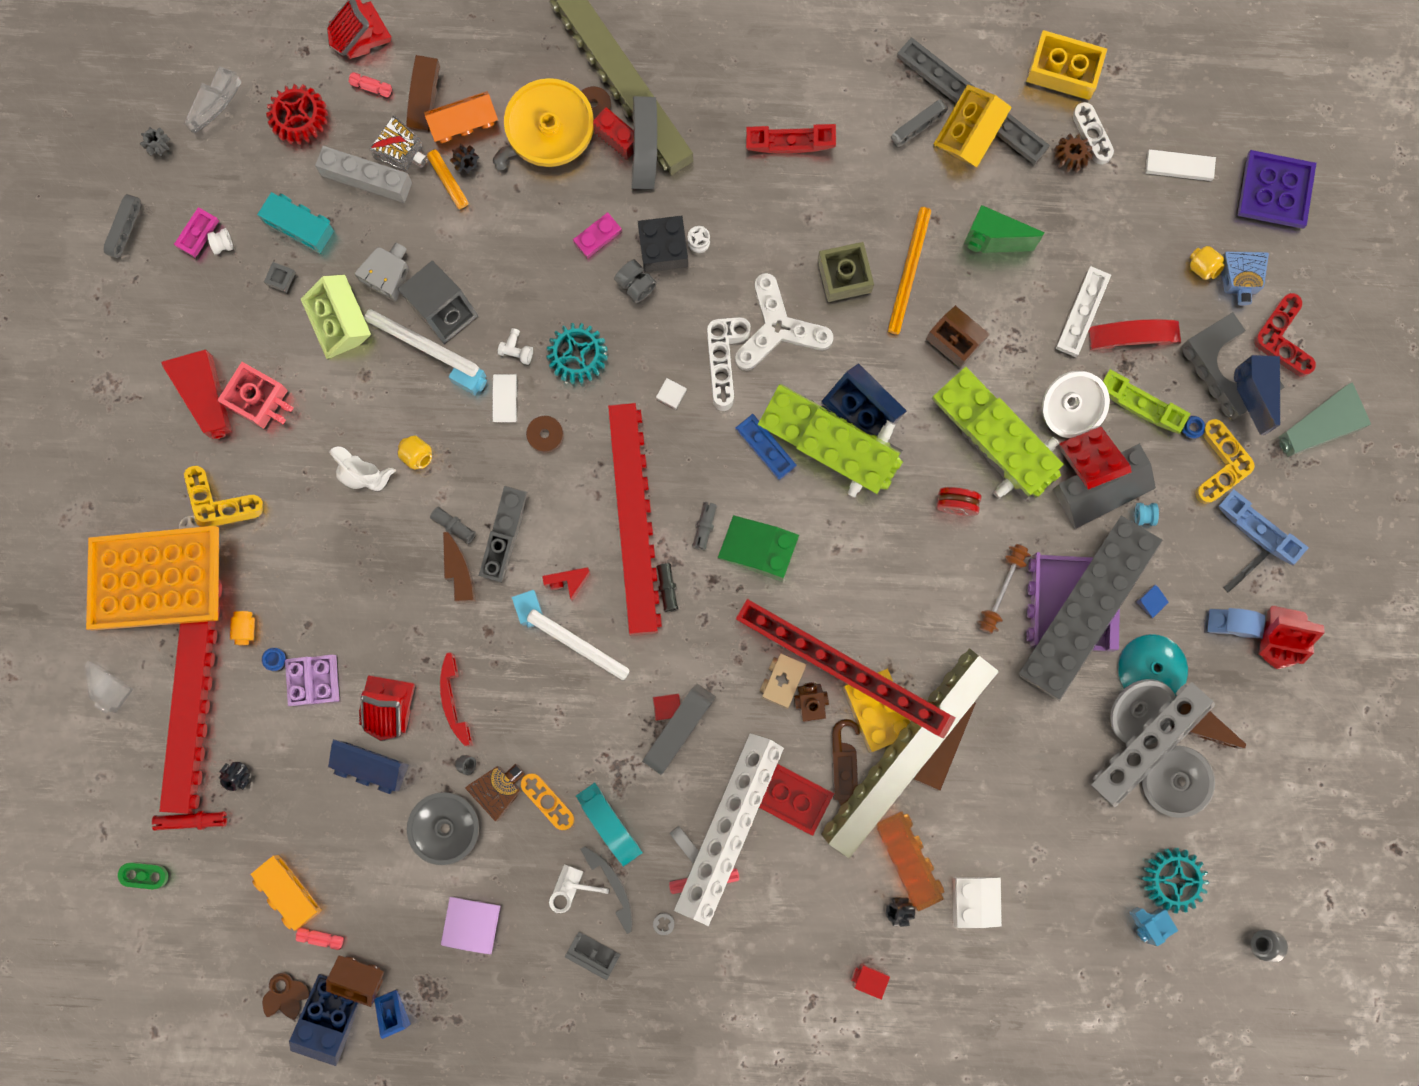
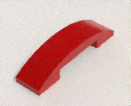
(791, 140)
(1134, 333)
(449, 671)

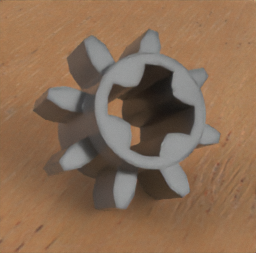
(155, 141)

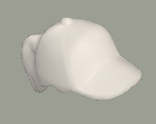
(357, 473)

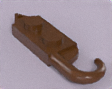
(844, 763)

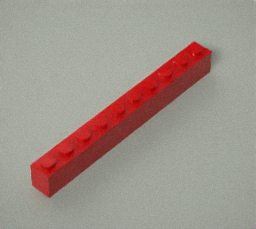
(633, 519)
(846, 669)
(187, 716)

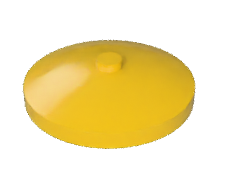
(548, 122)

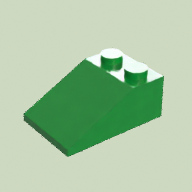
(1000, 233)
(758, 547)

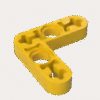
(1231, 467)
(209, 507)

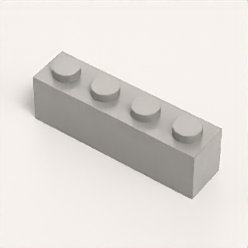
(363, 174)

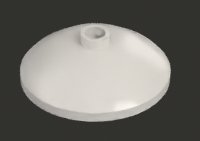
(1084, 412)

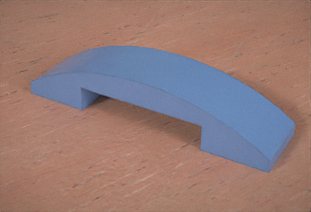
(1261, 530)

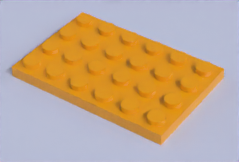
(153, 578)

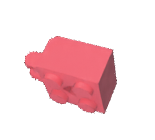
(264, 403)

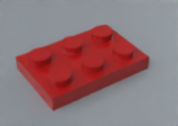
(1095, 457)
(795, 800)

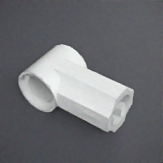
(567, 873)

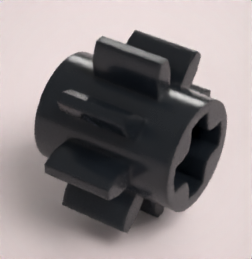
(467, 163)
(234, 776)
(900, 912)

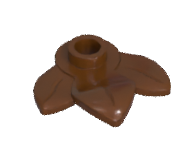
(286, 999)

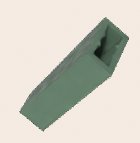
(1331, 420)

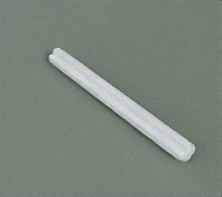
(421, 343)

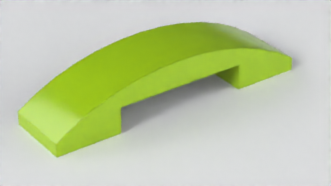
(1143, 404)

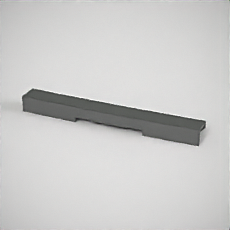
(1249, 568)

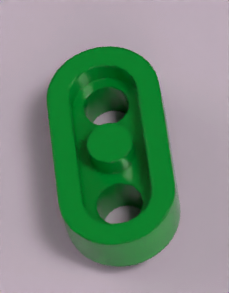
(143, 877)

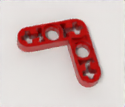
(1277, 341)

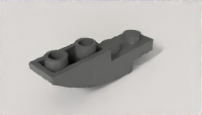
(503, 534)

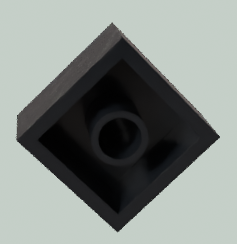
(663, 243)

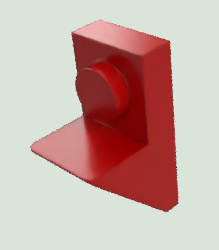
(574, 579)

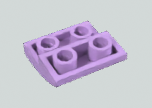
(312, 680)
(470, 925)

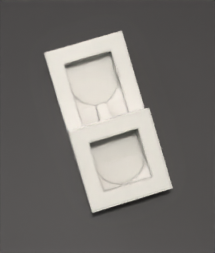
(504, 397)

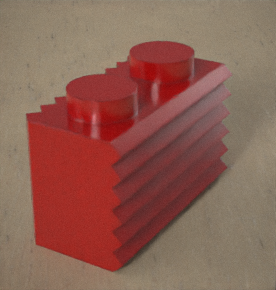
(614, 132)

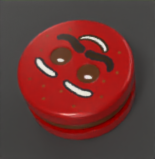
(958, 501)

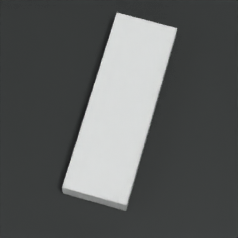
(1180, 165)

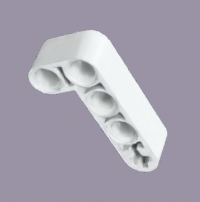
(724, 364)

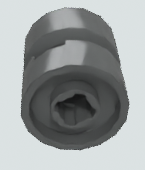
(633, 279)

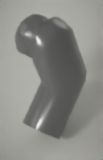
(501, 157)

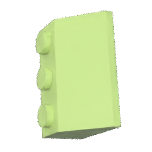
(335, 315)

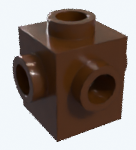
(811, 701)

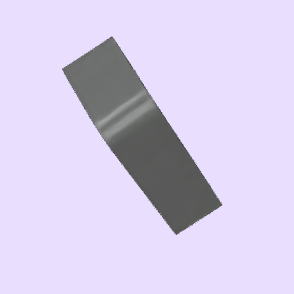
(679, 728)

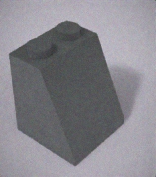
(438, 301)

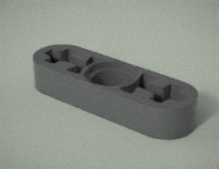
(919, 123)
(122, 226)

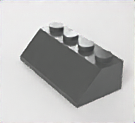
(1086, 505)

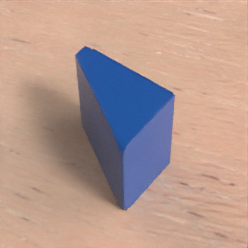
(1152, 601)

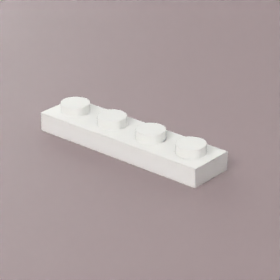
(1083, 311)

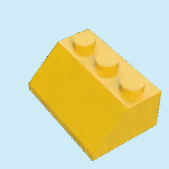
(972, 125)

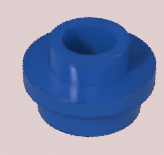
(1200, 426)

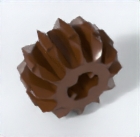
(1079, 158)

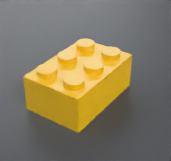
(1066, 65)
(875, 721)

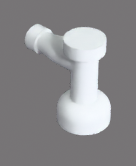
(508, 348)

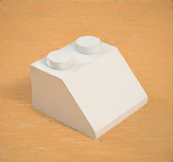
(976, 902)

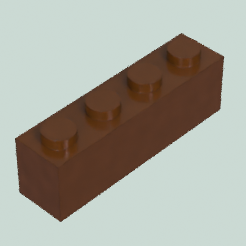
(938, 765)

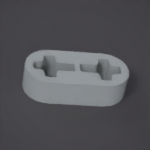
(685, 843)

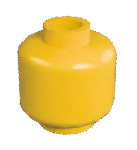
(1207, 262)
(414, 452)

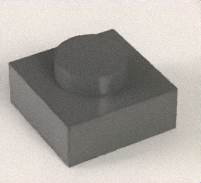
(279, 277)

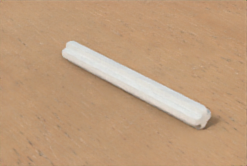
(577, 644)

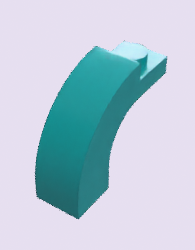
(608, 824)

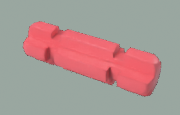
(370, 84)
(319, 939)

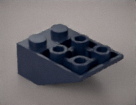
(323, 1024)

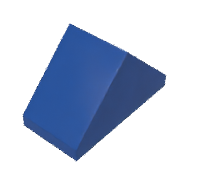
(391, 1014)

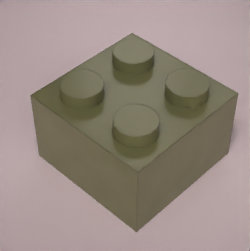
(845, 271)

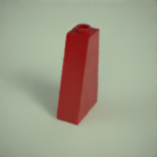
(200, 388)

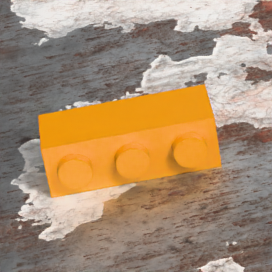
(285, 893)

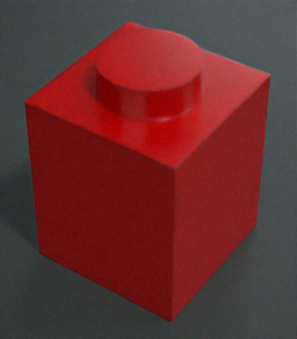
(870, 981)

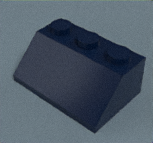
(863, 401)
(366, 766)

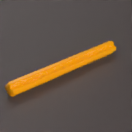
(909, 270)

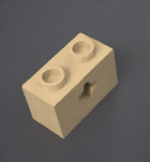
(792, 670)

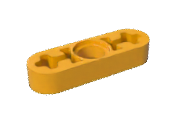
(554, 820)

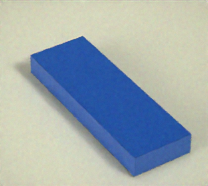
(766, 447)

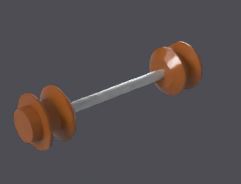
(1016, 559)

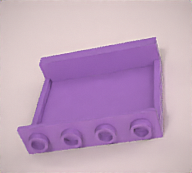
(1050, 587)

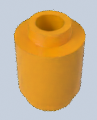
(242, 627)

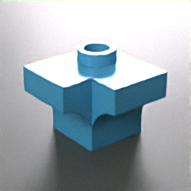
(1153, 926)

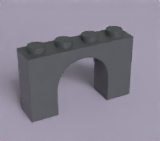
(1203, 352)

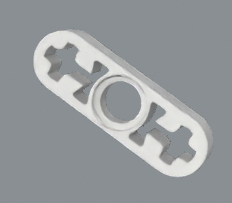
(1080, 121)

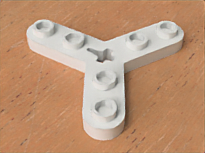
(766, 338)

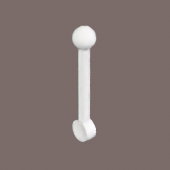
(569, 885)

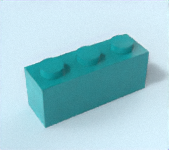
(296, 221)

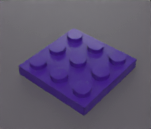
(1277, 189)

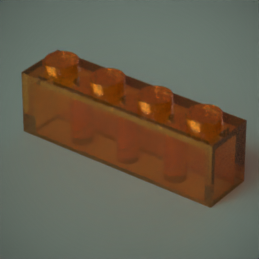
(909, 861)

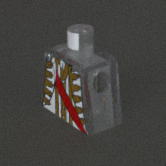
(398, 146)

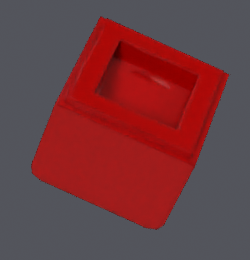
(666, 706)

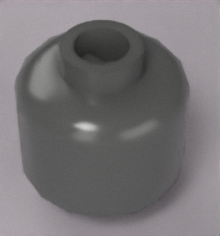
(1269, 945)

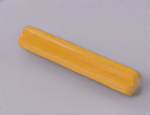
(447, 179)

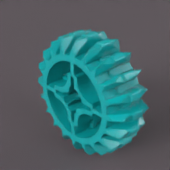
(584, 349)
(1175, 889)

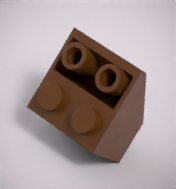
(957, 336)

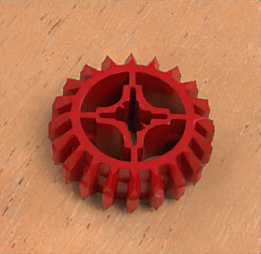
(297, 101)

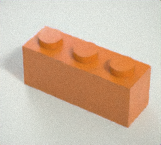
(461, 117)

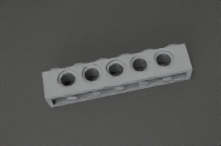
(1150, 758)

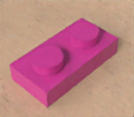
(195, 232)
(597, 235)

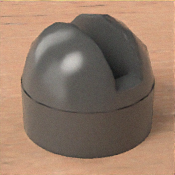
(465, 764)

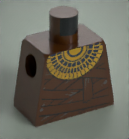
(496, 790)

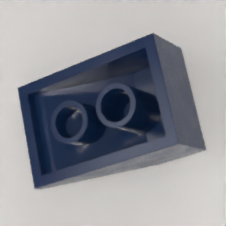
(1260, 390)

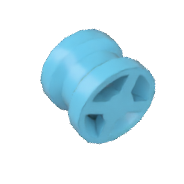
(1146, 514)

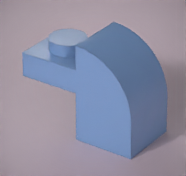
(1237, 622)

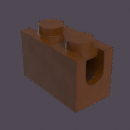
(354, 980)

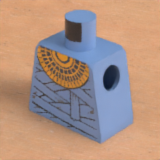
(1244, 274)

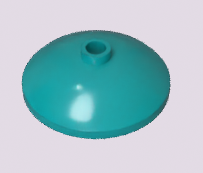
(1141, 655)

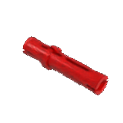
(182, 821)

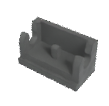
(592, 955)

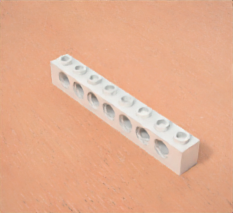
(729, 829)

